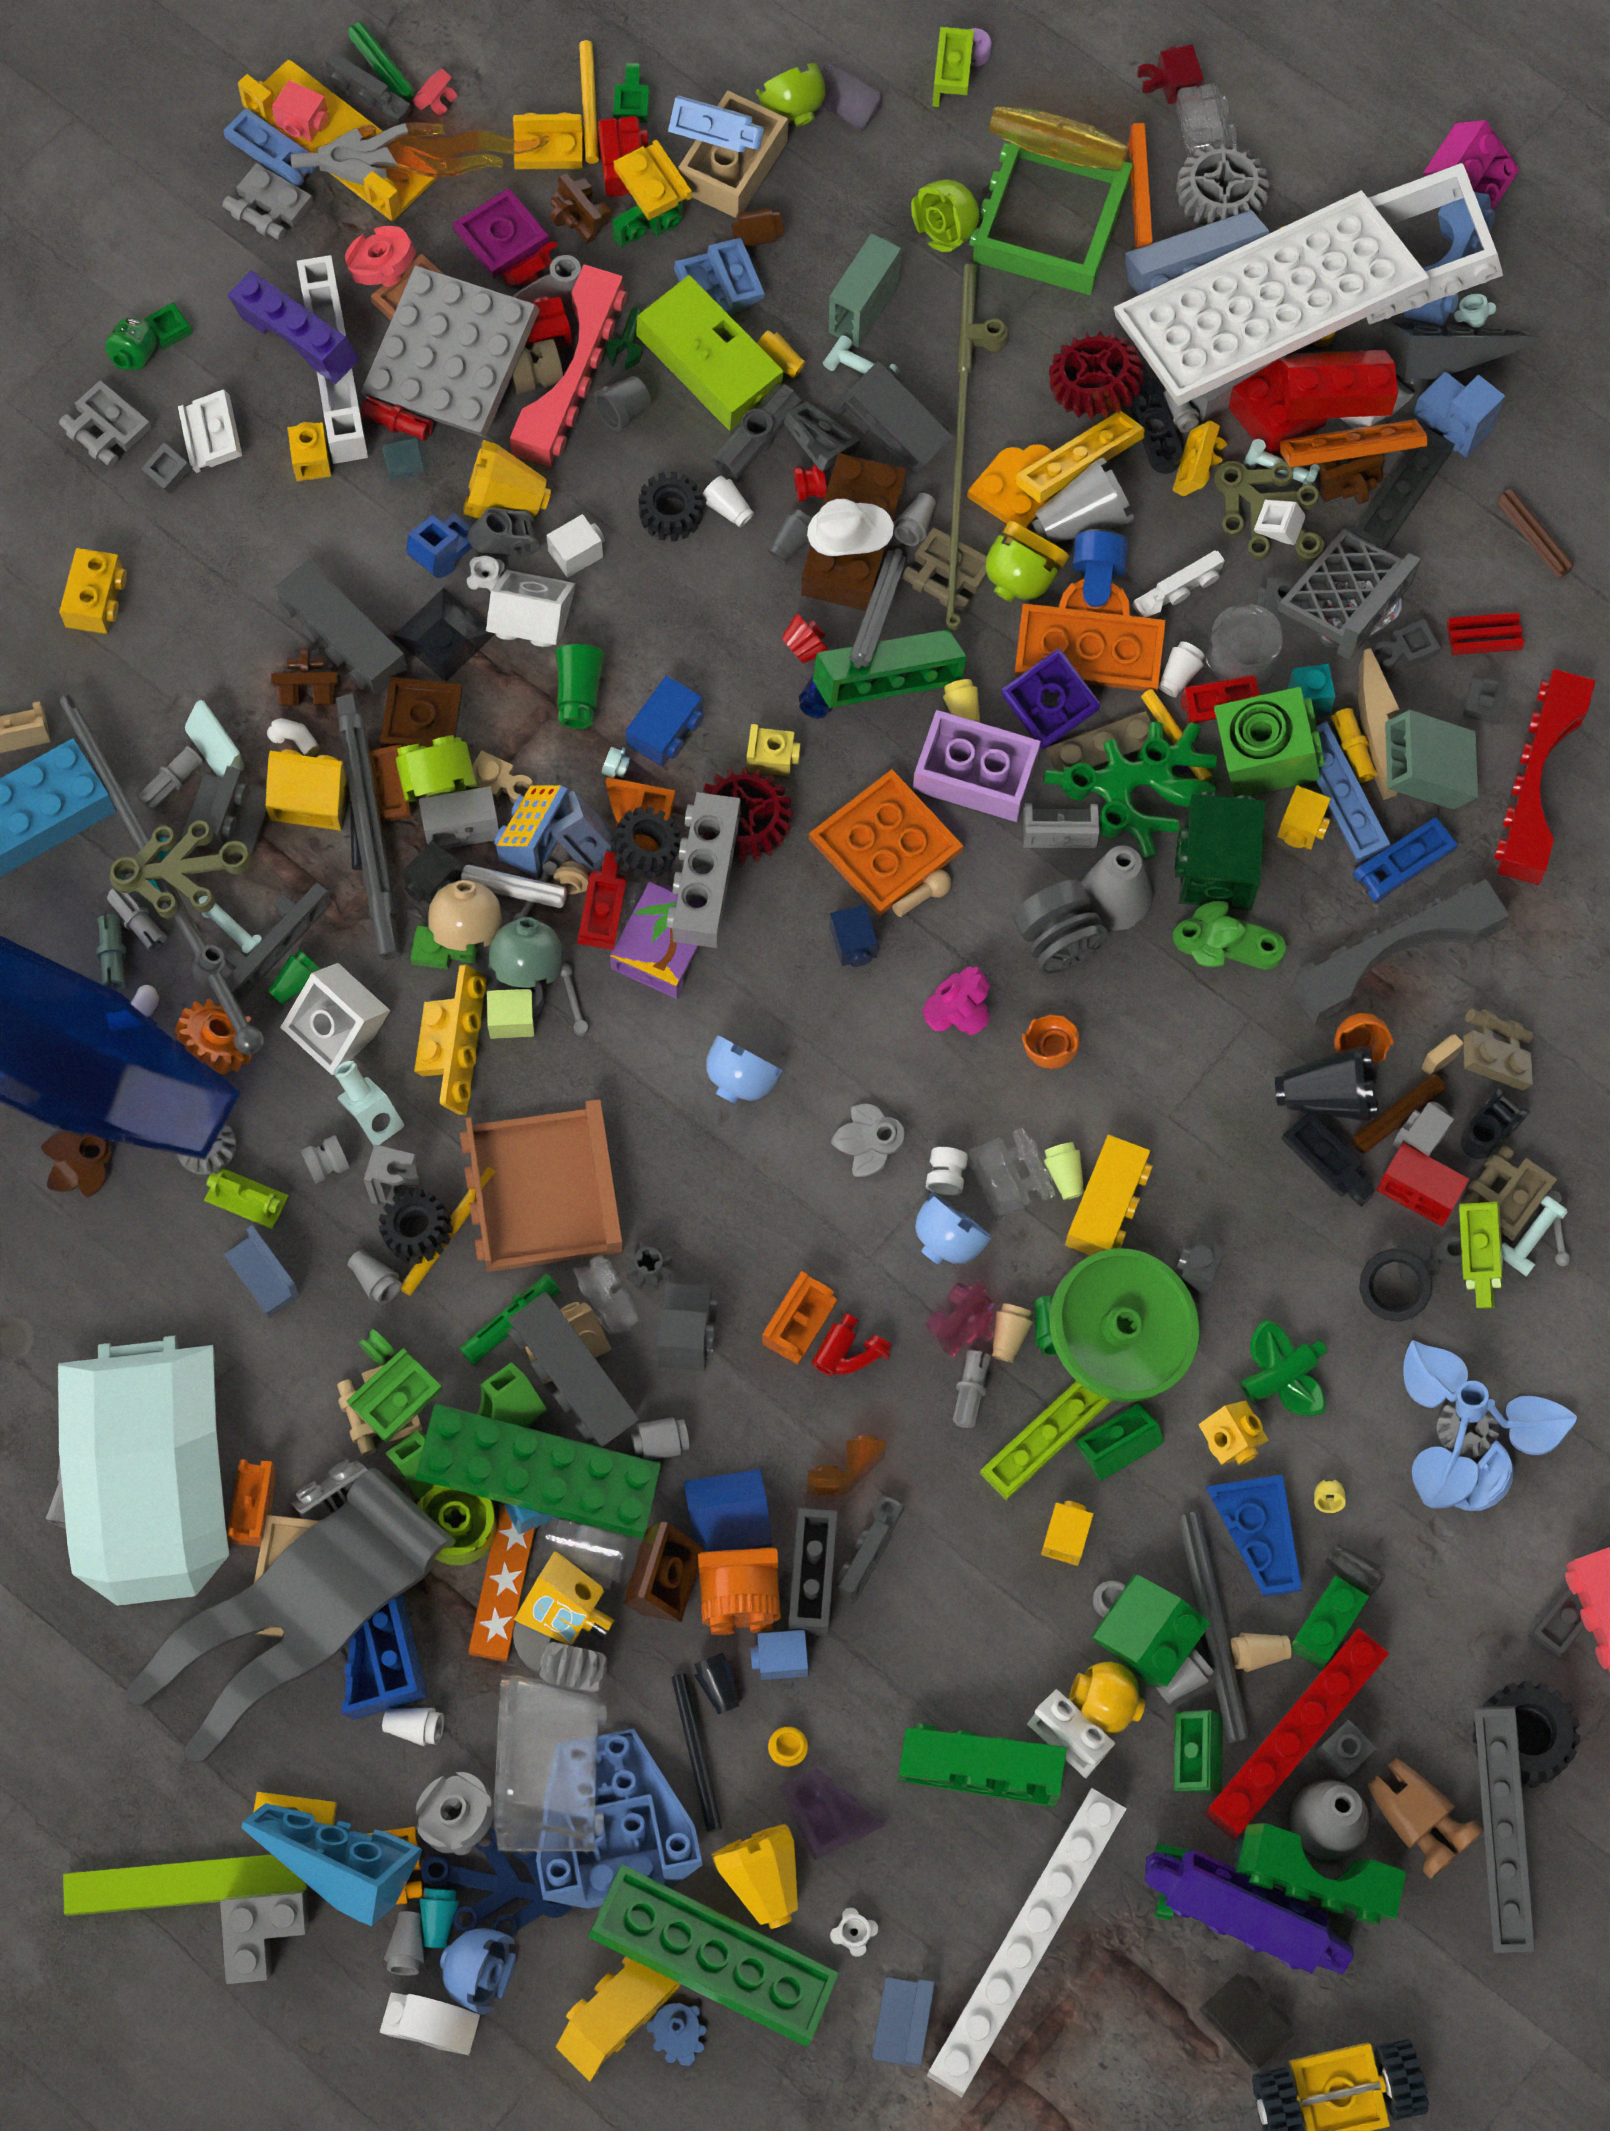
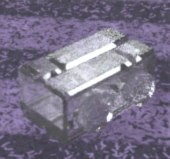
(1204, 119)

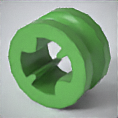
(377, 1347)

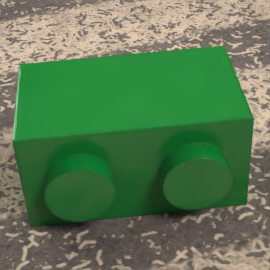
(1328, 1622)

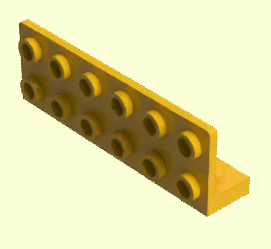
(380, 193)

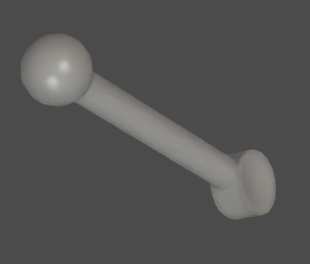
(548, 872)
(580, 1025)
(1562, 1257)

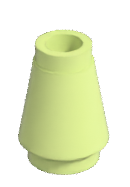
(1066, 1170)

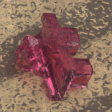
(966, 1322)

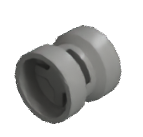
(325, 1159)

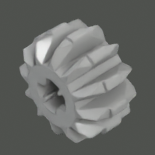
(573, 1667)

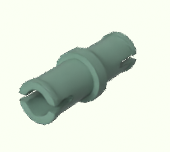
(111, 951)

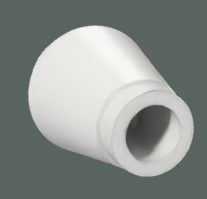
(727, 501)
(1181, 667)
(416, 1725)

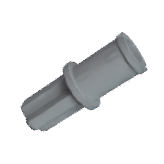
(170, 778)
(137, 919)
(971, 1389)

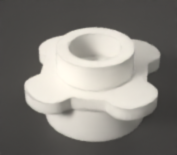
(484, 564)
(856, 1943)

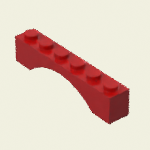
(1528, 838)
(1296, 1734)

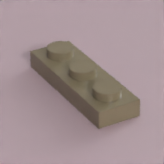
(1089, 748)

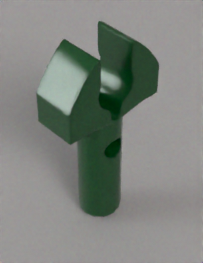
(627, 341)

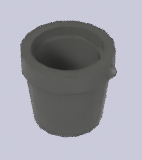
(621, 402)

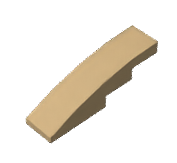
(1376, 708)

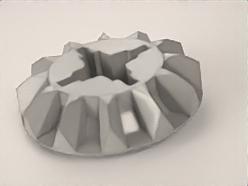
(218, 1158)
(1473, 1445)

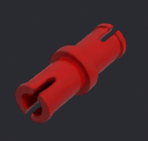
(396, 418)

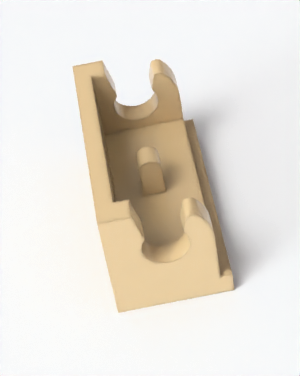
(24, 729)

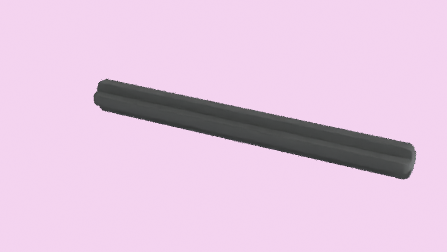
(1215, 1634)

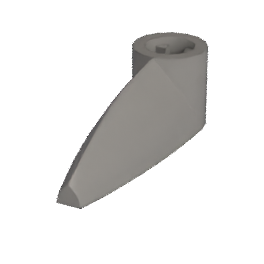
(558, 283)

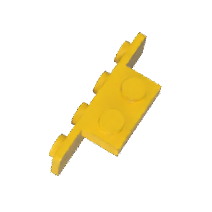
(451, 1037)

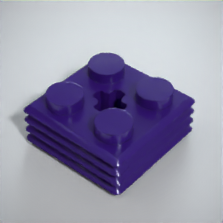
(1051, 675)

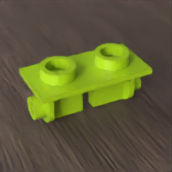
(245, 1197)

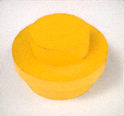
(788, 1746)

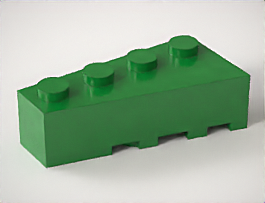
(982, 1765)

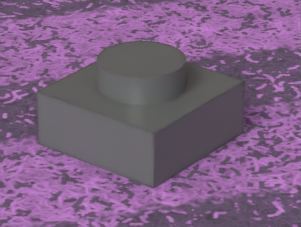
(167, 468)

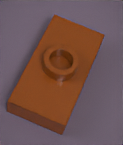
(388, 785)

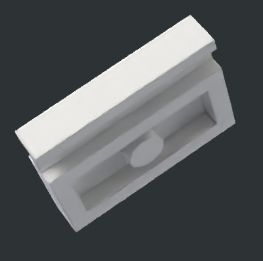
(210, 431)

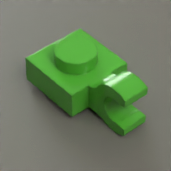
(431, 954)

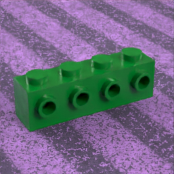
(895, 669)

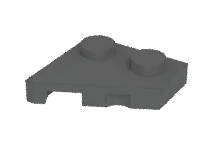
(820, 435)

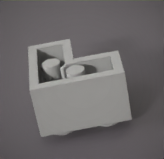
(250, 1924)

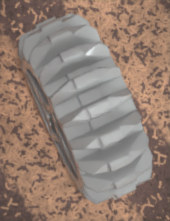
(1240, 177)

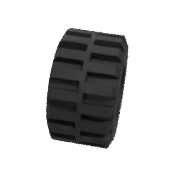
(1556, 1722)

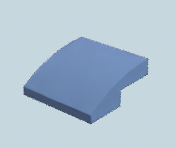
(725, 275)

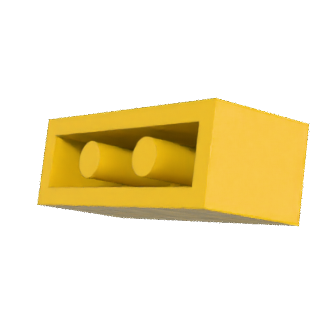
(1109, 1197)

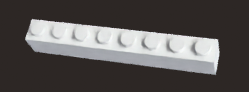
(1026, 1943)

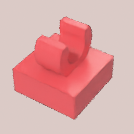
(432, 90)

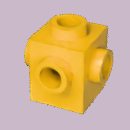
(1234, 1433)

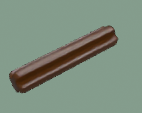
(1535, 533)
(1398, 1113)

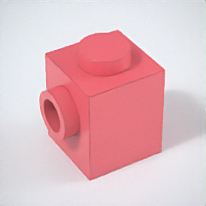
(300, 111)

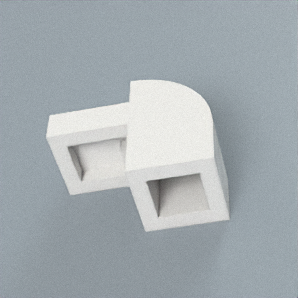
(430, 2023)

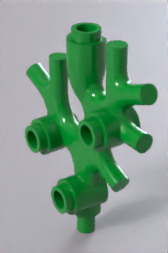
(1122, 776)

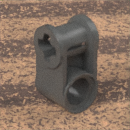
(504, 533)

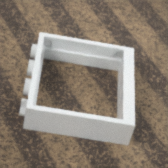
(1427, 195)

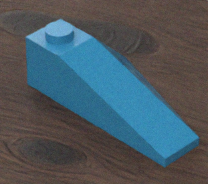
(345, 1867)

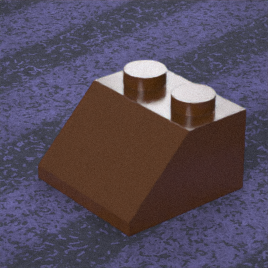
(663, 1573)

